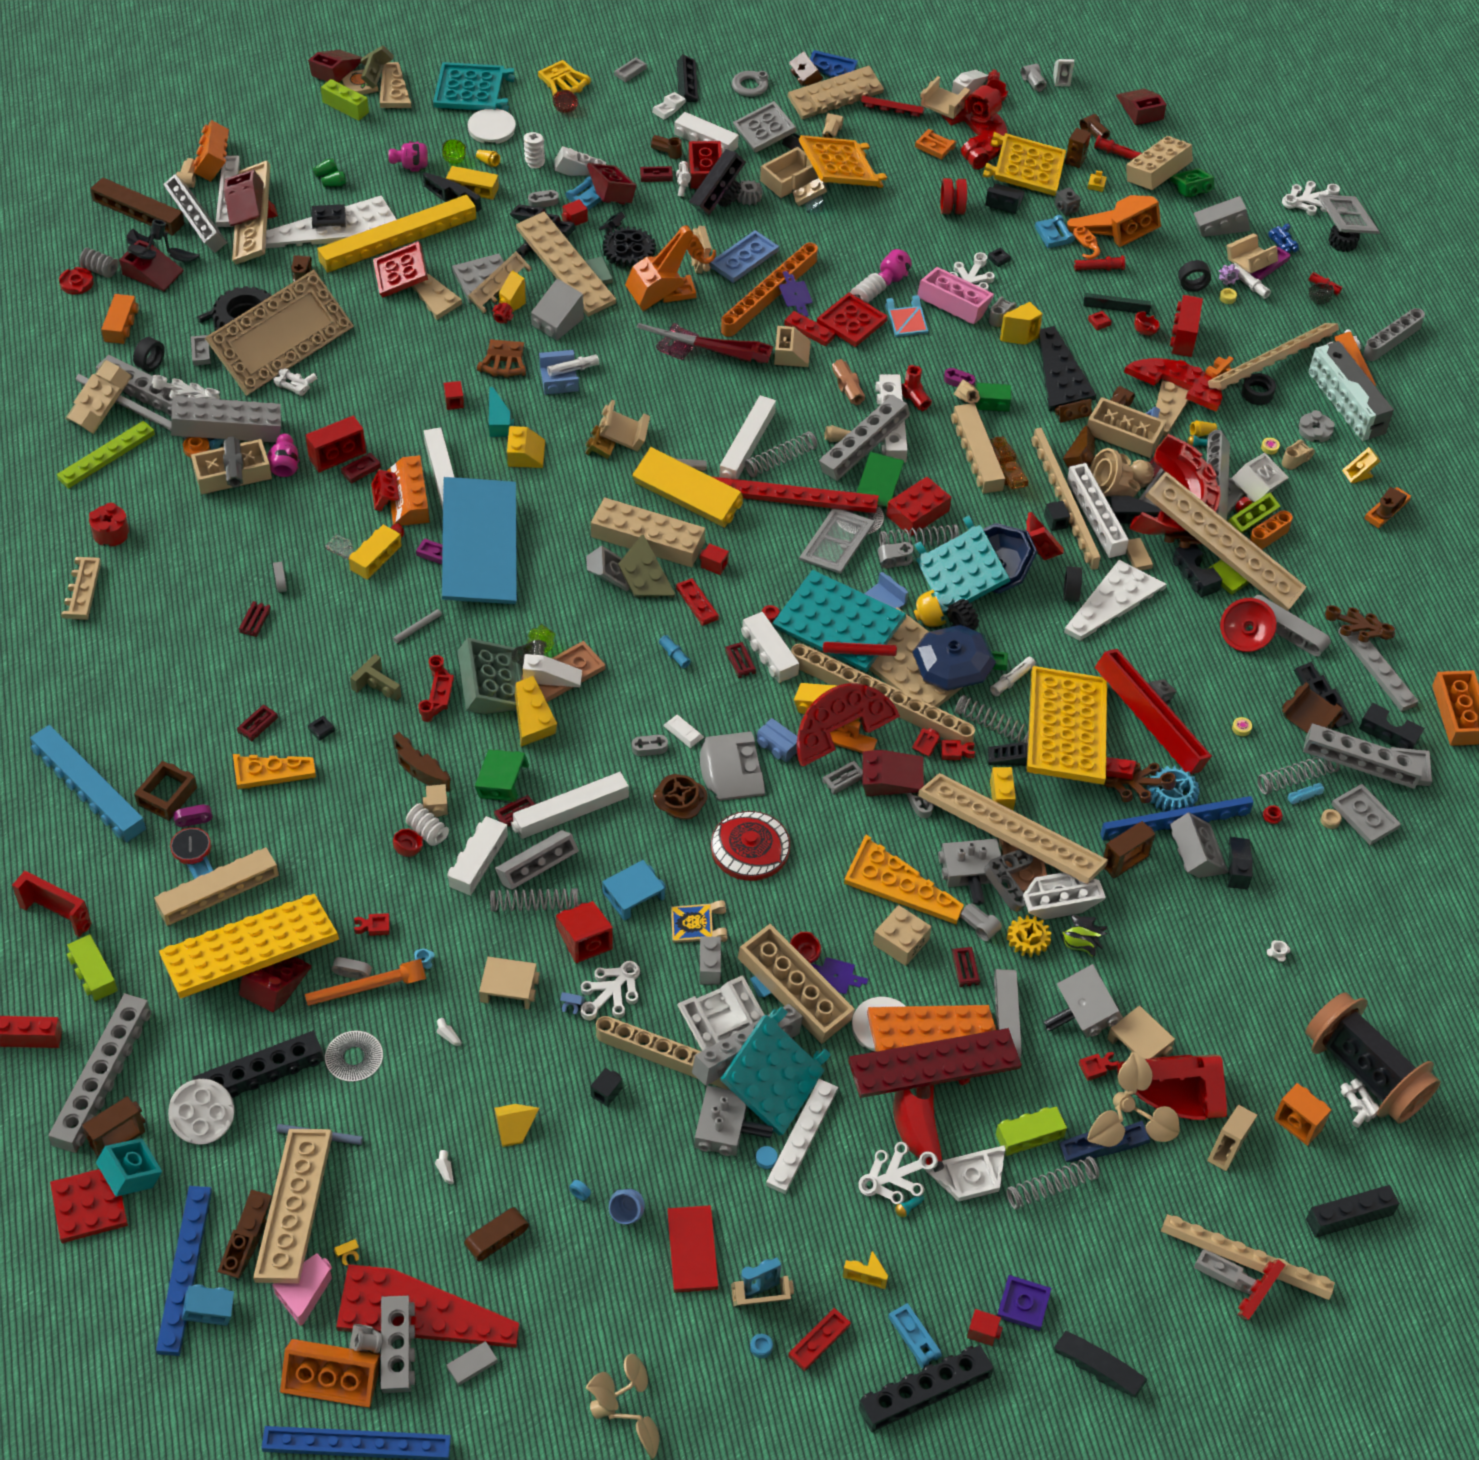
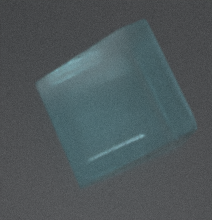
(815, 205)

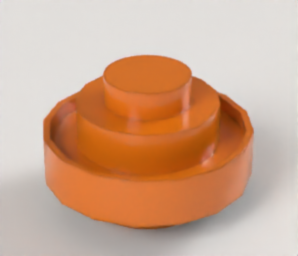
(195, 445)

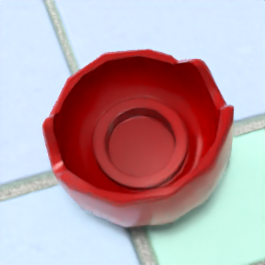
(999, 85)
(1146, 325)
(407, 842)
(807, 946)

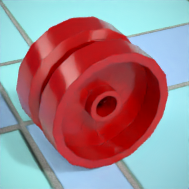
(953, 195)

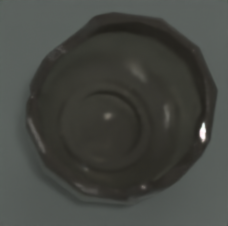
(1321, 293)

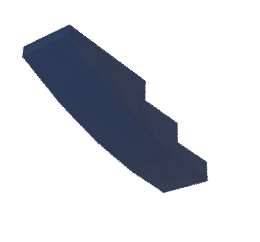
(1079, 1147)

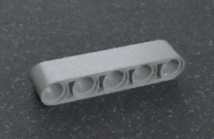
(1393, 334)
(1297, 630)
(1007, 1004)

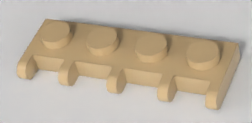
(495, 281)
(83, 588)

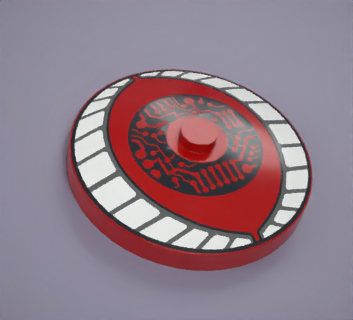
(750, 845)

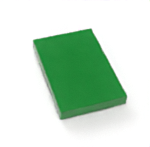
(881, 477)

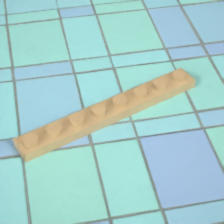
(1246, 1256)

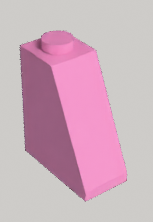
(302, 1297)

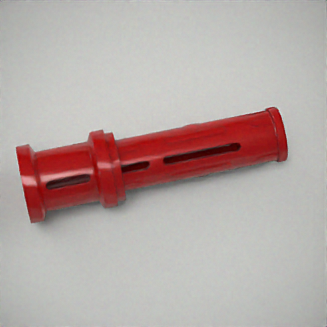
(1111, 147)
(1107, 263)

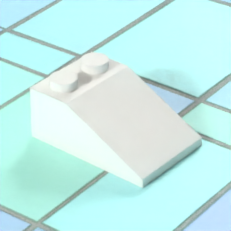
(1259, 477)

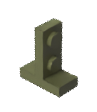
(374, 64)
(371, 674)

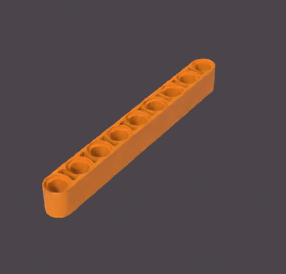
(768, 290)

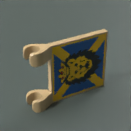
(695, 921)

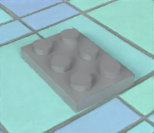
(1366, 814)

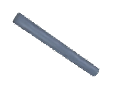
(339, 1137)

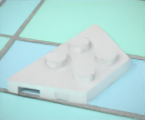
(972, 1174)

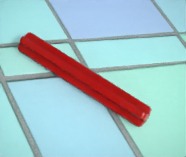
(860, 648)

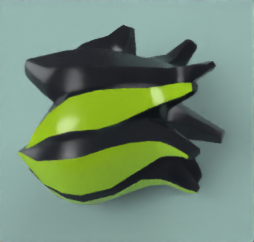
(1083, 935)

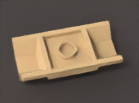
(98, 396)

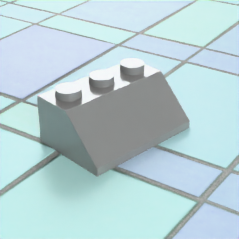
(1198, 846)

